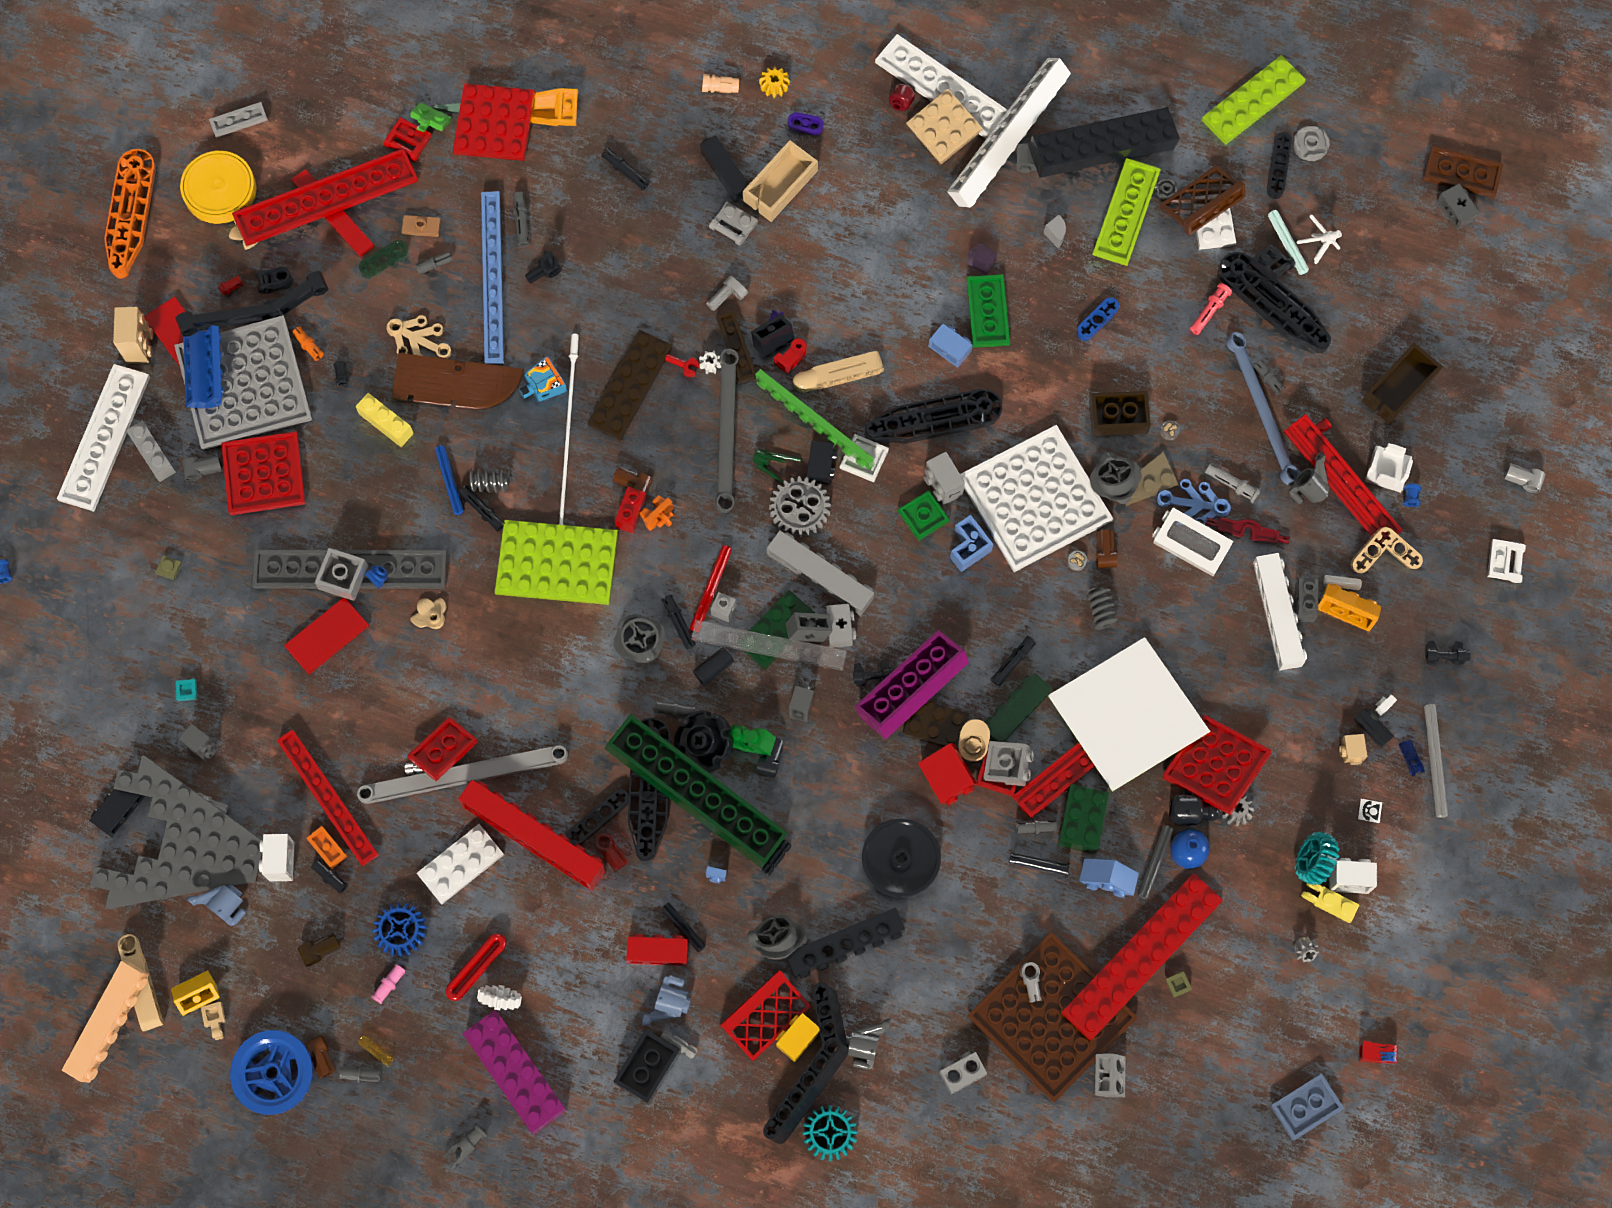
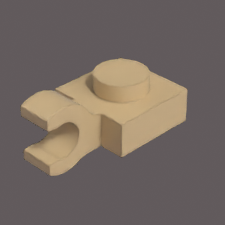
(213, 1016)

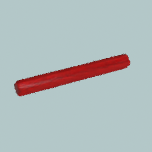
(712, 585)

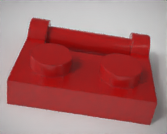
(408, 132)

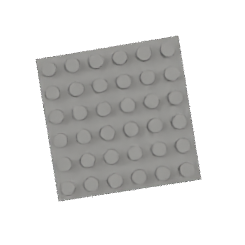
(258, 385)

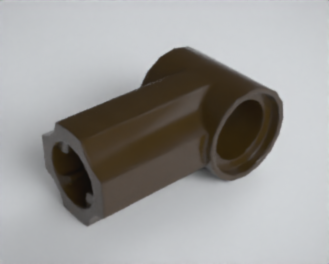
(313, 951)

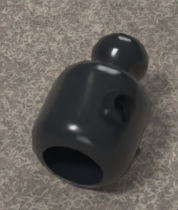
(1189, 809)

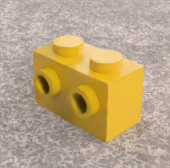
(195, 993)
(797, 1037)

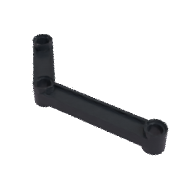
(314, 286)

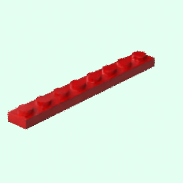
(327, 798)

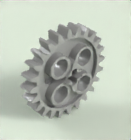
(808, 492)

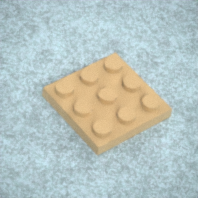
(944, 126)

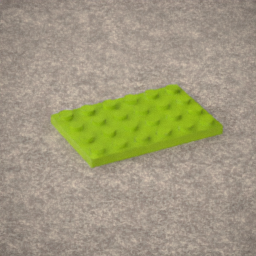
(556, 562)

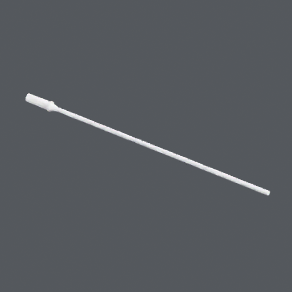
(573, 356)

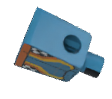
(543, 381)

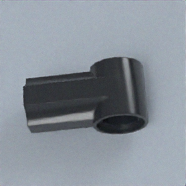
(769, 764)

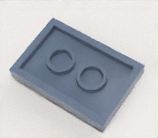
(1307, 1107)

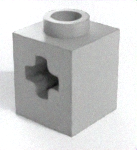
(723, 607)

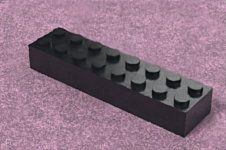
(1103, 142)

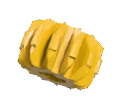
(769, 77)

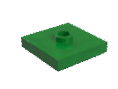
(923, 515)

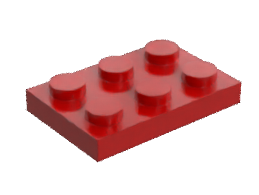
(442, 749)

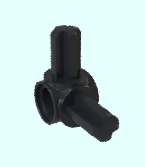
(547, 267)

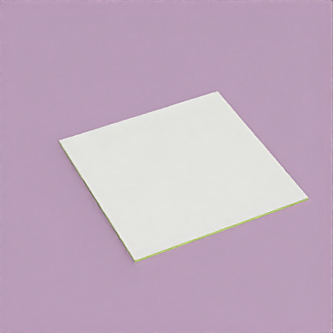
(1128, 714)

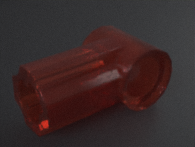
(611, 853)

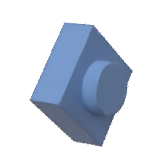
(716, 875)

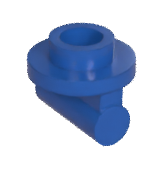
(377, 575)

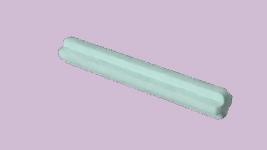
(1288, 241)

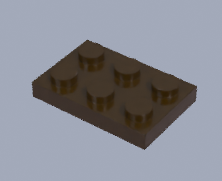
(936, 724)

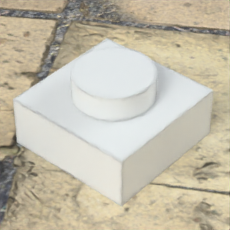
(1384, 704)

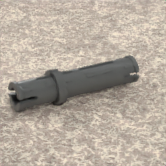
(521, 221)

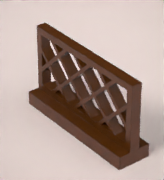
(1212, 207)

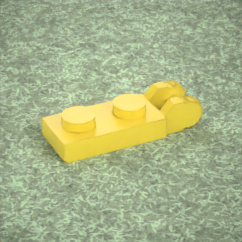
(1332, 902)

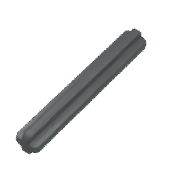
(1155, 862)

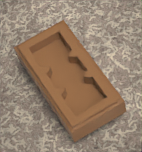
(421, 226)

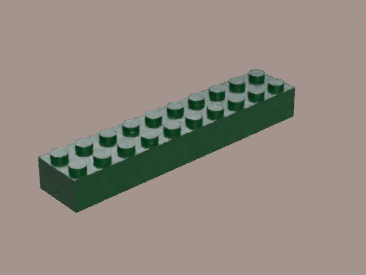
(695, 790)

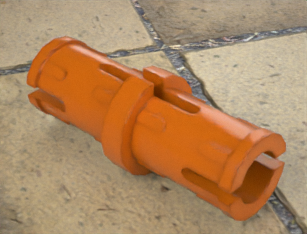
(307, 343)

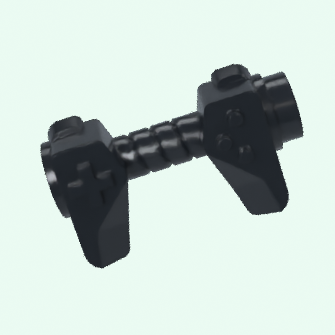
(1458, 655)
(860, 676)

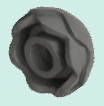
(1163, 184)

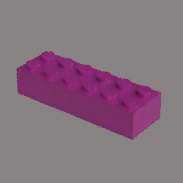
(912, 684)
(514, 1072)

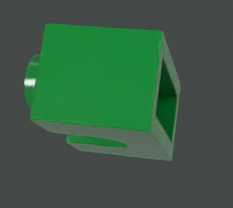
(759, 740)

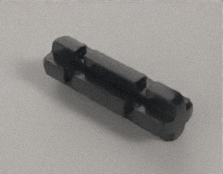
(776, 857)

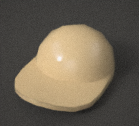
(974, 740)

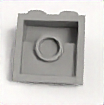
(1008, 763)

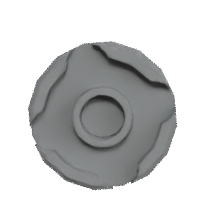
(1311, 143)

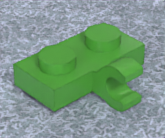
(430, 117)

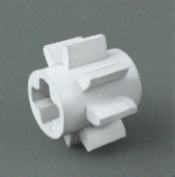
(709, 356)

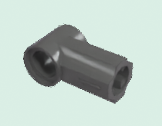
(196, 467)

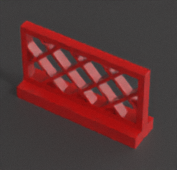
(752, 1003)

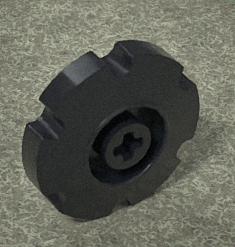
(705, 739)

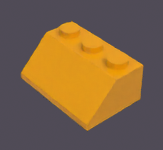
(1349, 607)

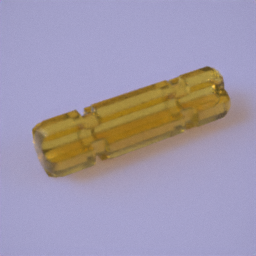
(375, 1050)

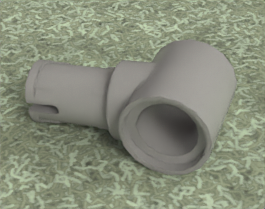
(1031, 982)

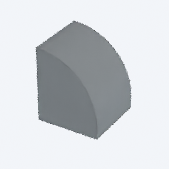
(1055, 231)

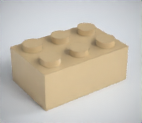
(132, 335)

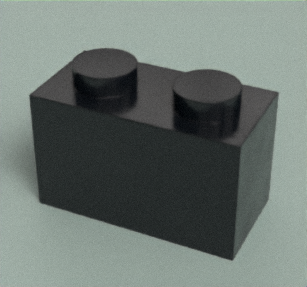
(772, 335)
(820, 462)

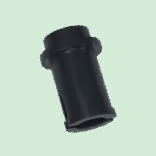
(341, 373)

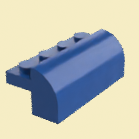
(203, 369)

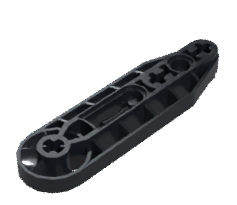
(1273, 302)
(923, 421)
(648, 801)

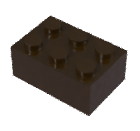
(1119, 413)

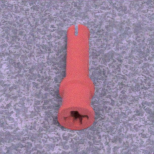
(1217, 303)

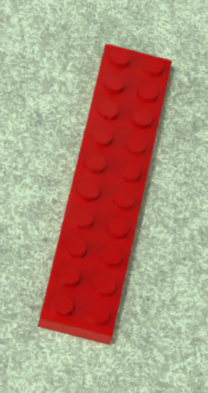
(324, 197)
(1141, 957)

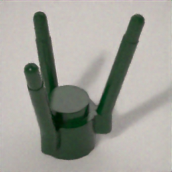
(764, 457)

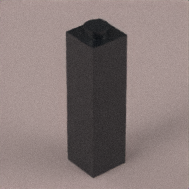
(724, 167)

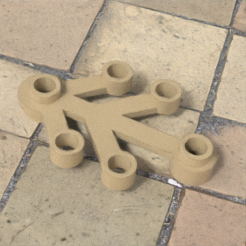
(416, 337)

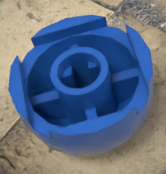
(1189, 848)

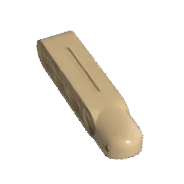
(839, 372)
(147, 1006)

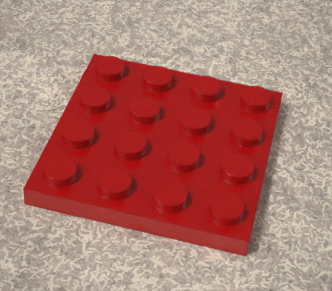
(494, 122)
(263, 473)
(1218, 766)

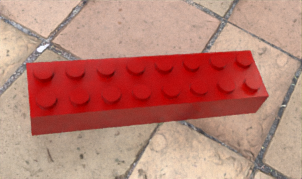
(532, 835)

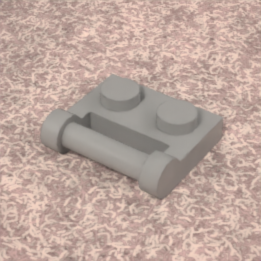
(736, 219)

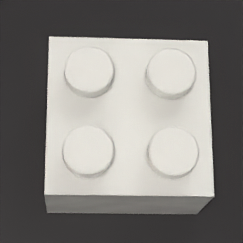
(277, 857)
(1353, 876)

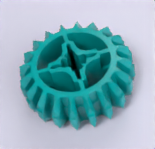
(1317, 858)
(839, 1133)

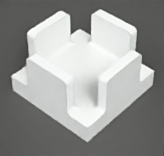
(1389, 467)

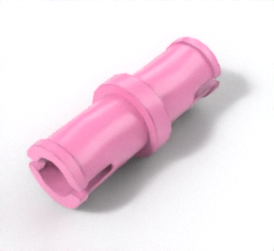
(388, 983)

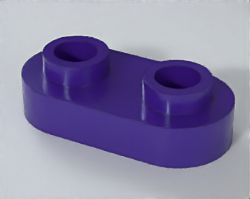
(805, 123)

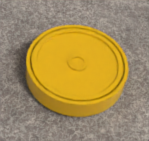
(217, 186)

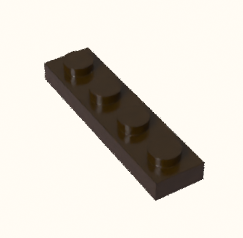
(734, 340)

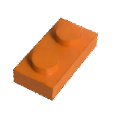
(326, 847)

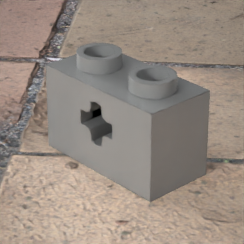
(846, 635)

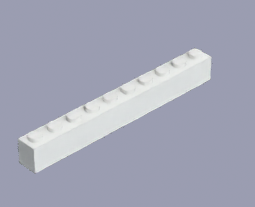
(1009, 132)

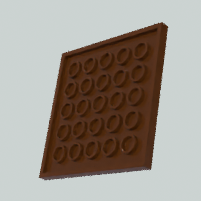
(1036, 1033)

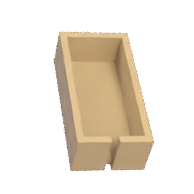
(780, 181)

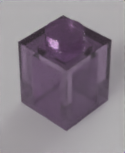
(982, 258)

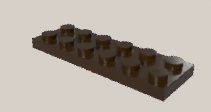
(629, 385)

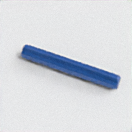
(449, 480)

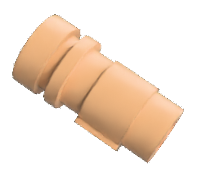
(720, 84)

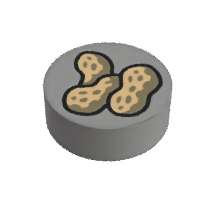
(1077, 560)

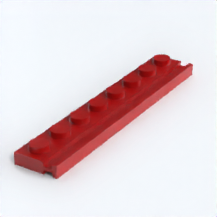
(1341, 478)
(1053, 781)

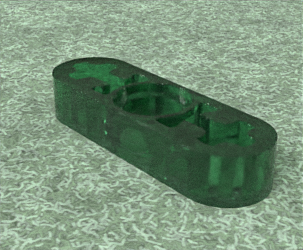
(384, 251)

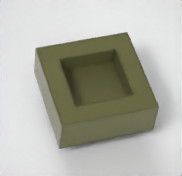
(168, 567)
(1178, 984)

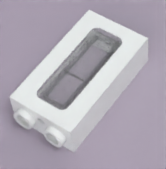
(1192, 541)

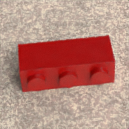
(657, 950)

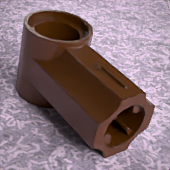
(630, 479)
(1106, 555)
(320, 1056)

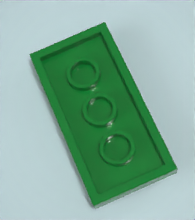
(988, 311)

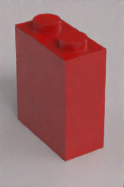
(948, 774)

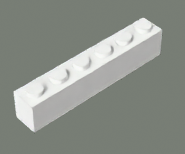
(1279, 611)

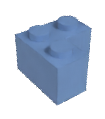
(974, 544)
(1109, 876)

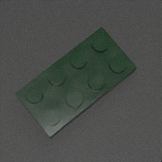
(774, 623)

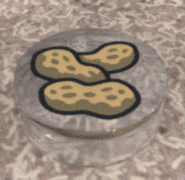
(1170, 430)

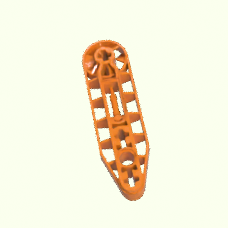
(133, 181)

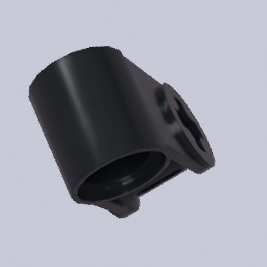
(270, 280)

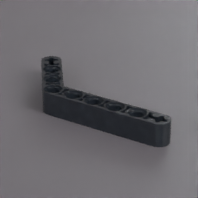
(824, 999)

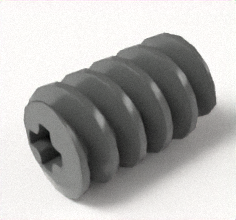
(489, 480)
(1101, 607)

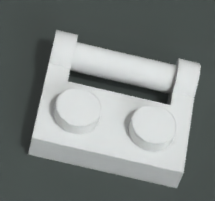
(1500, 560)

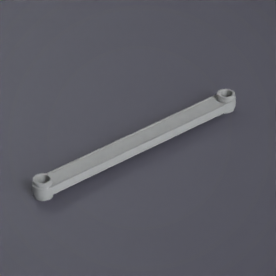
(463, 774)

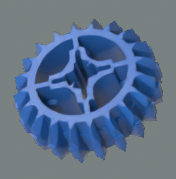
(406, 923)

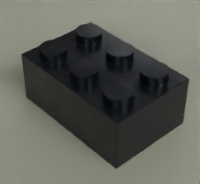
(647, 1067)

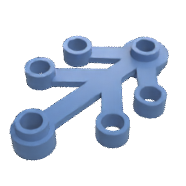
(1196, 503)

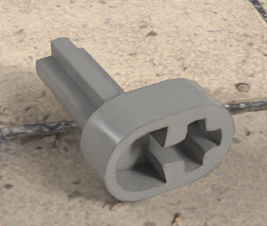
(730, 286)

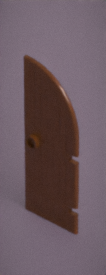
(442, 380)

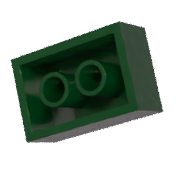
(1083, 819)

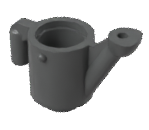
(1311, 482)
(864, 1043)

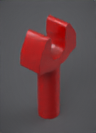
(684, 364)

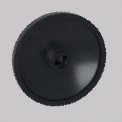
(901, 858)

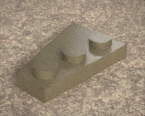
(1155, 478)

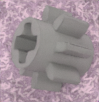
(1305, 949)

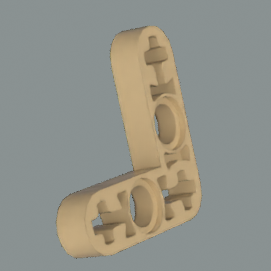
(1389, 545)

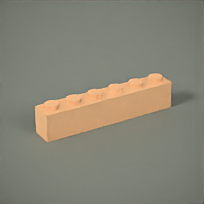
(105, 1022)

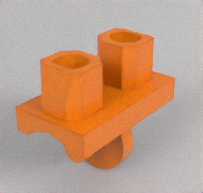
(660, 515)

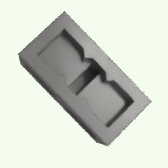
(1110, 1075)
(965, 1077)

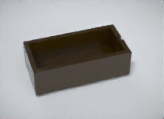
(1402, 383)

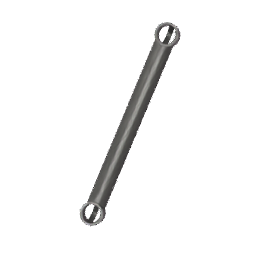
(726, 430)

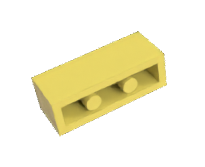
(384, 419)

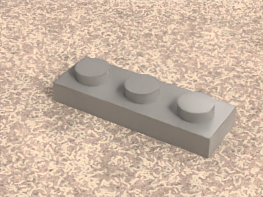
(238, 119)

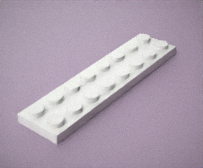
(932, 79)
(103, 437)

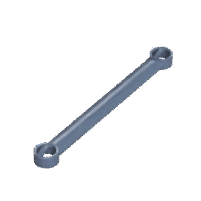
(1262, 407)

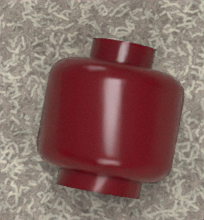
(902, 97)

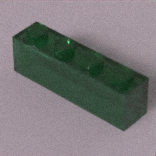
(1018, 708)

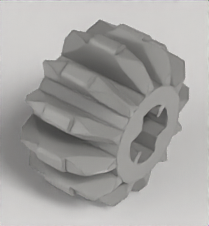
(1242, 815)

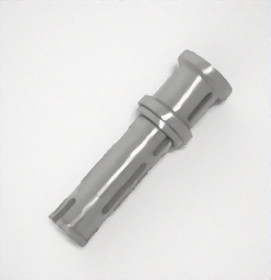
(1240, 486)

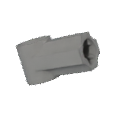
(1529, 478)

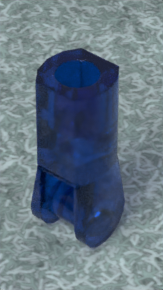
(1410, 754)

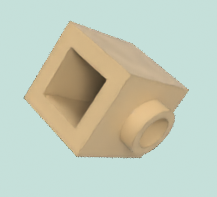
(1353, 749)

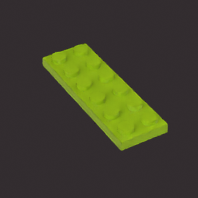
(1253, 100)
(1126, 212)

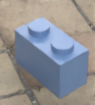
(950, 345)

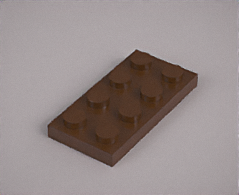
(1471, 172)

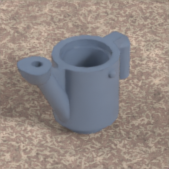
(222, 902)
(670, 1001)

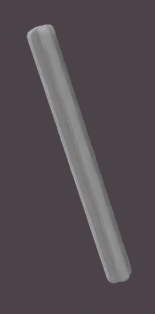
(1435, 761)

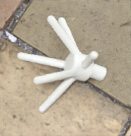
(1326, 238)

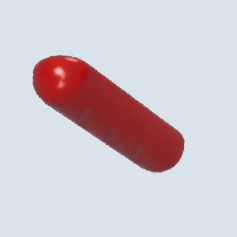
(475, 967)

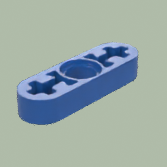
(1100, 310)

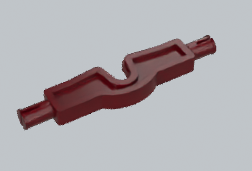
(1237, 528)

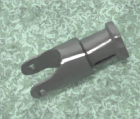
(467, 1143)

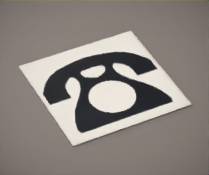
(1370, 810)

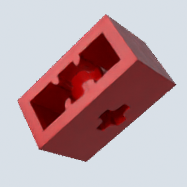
(630, 509)

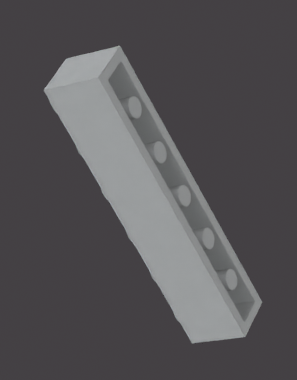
(820, 572)

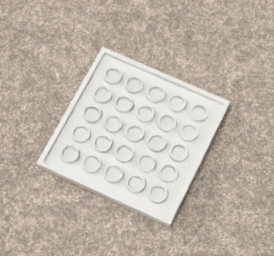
(1035, 498)

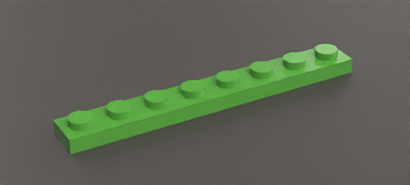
(819, 424)

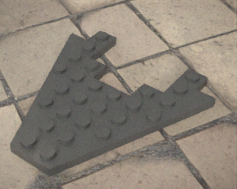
(198, 848)

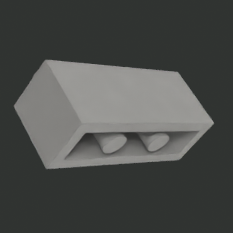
(150, 451)

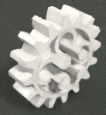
(499, 997)

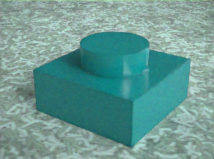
(186, 690)

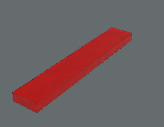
(340, 222)

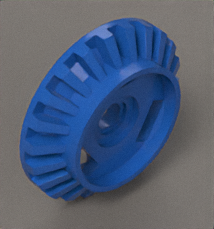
(247, 1076)

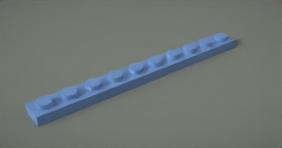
(492, 278)

